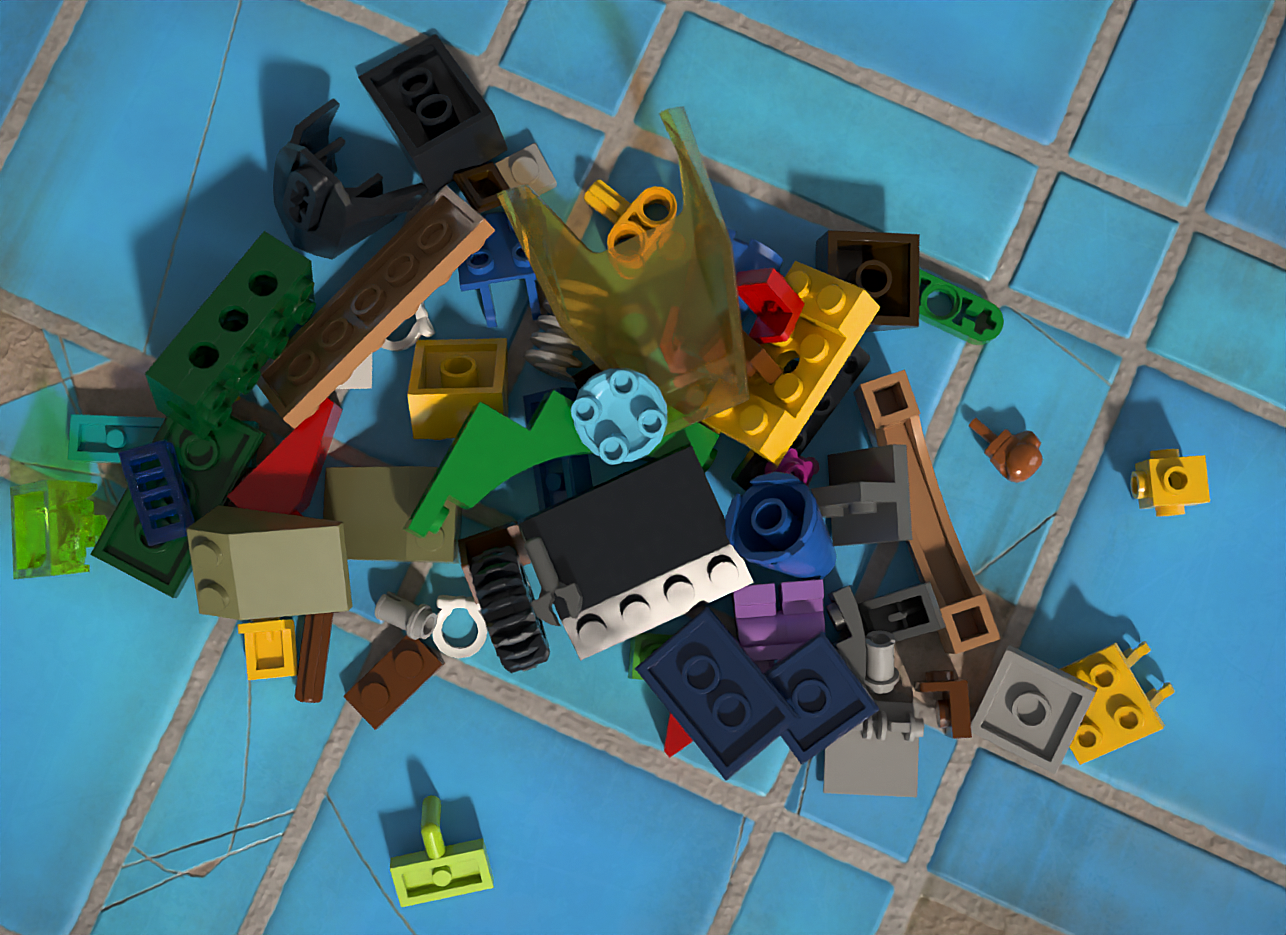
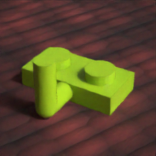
(440, 869)

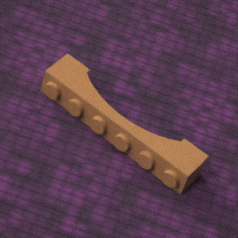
(893, 418)

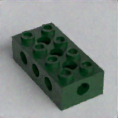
(233, 336)

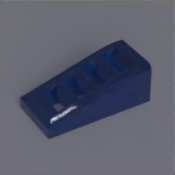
(142, 497)

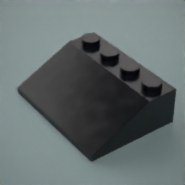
(639, 550)

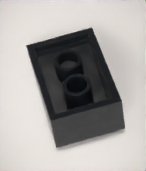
(434, 113)

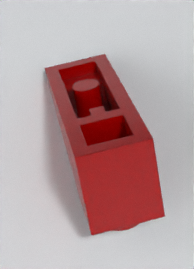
(291, 471)

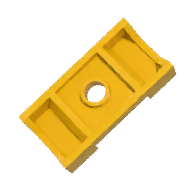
(822, 340)

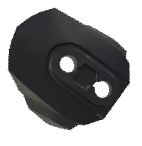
(313, 202)

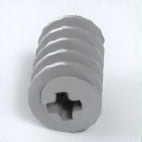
(554, 346)

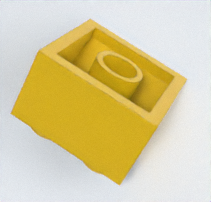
(451, 379)

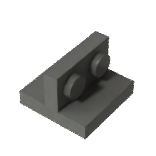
(867, 496)

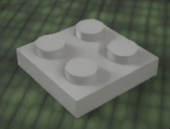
(1032, 709)

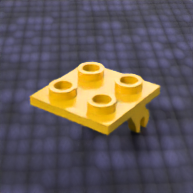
(1119, 707)

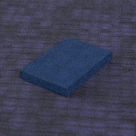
(717, 693)

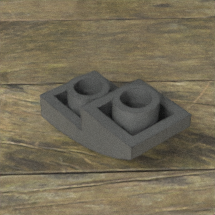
(846, 615)

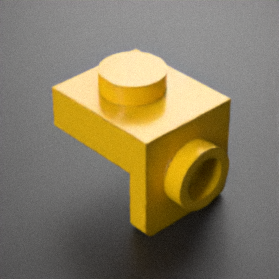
(269, 648)

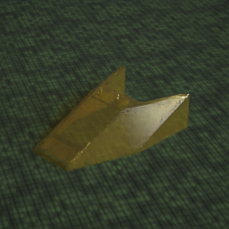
(653, 301)

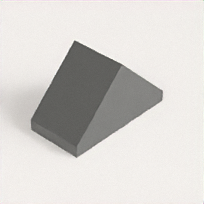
(903, 612)

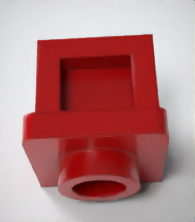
(772, 302)

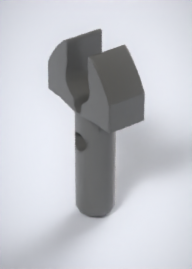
(550, 584)

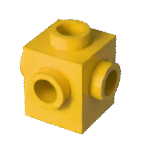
(1170, 482)

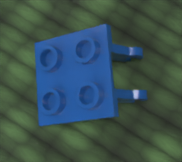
(498, 261)

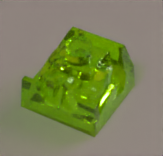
(53, 527)

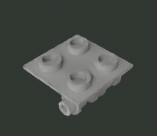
(877, 754)

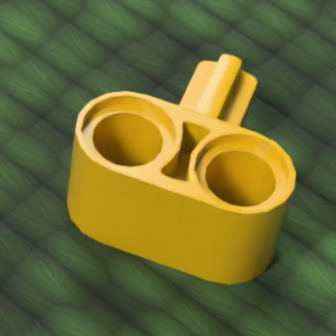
(626, 216)

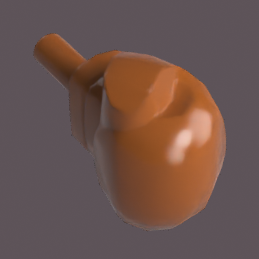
(1012, 455)

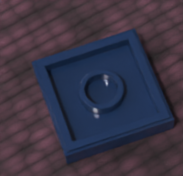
(822, 693)

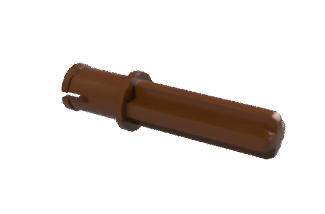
(313, 657)

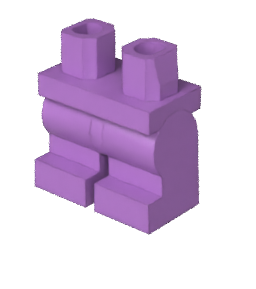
(772, 633)

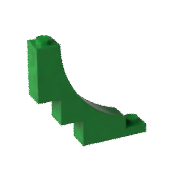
(496, 448)

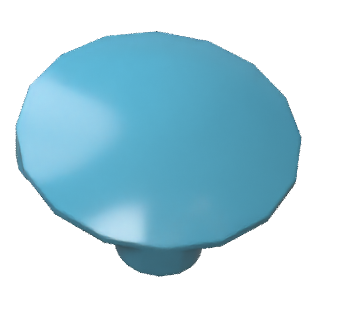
(620, 415)

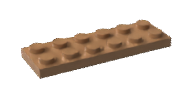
(372, 305)

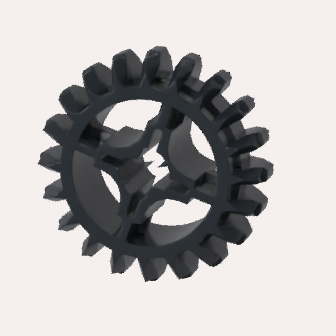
(507, 610)

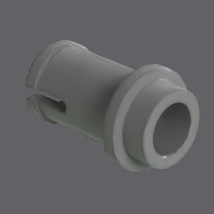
(415, 619)
(880, 668)

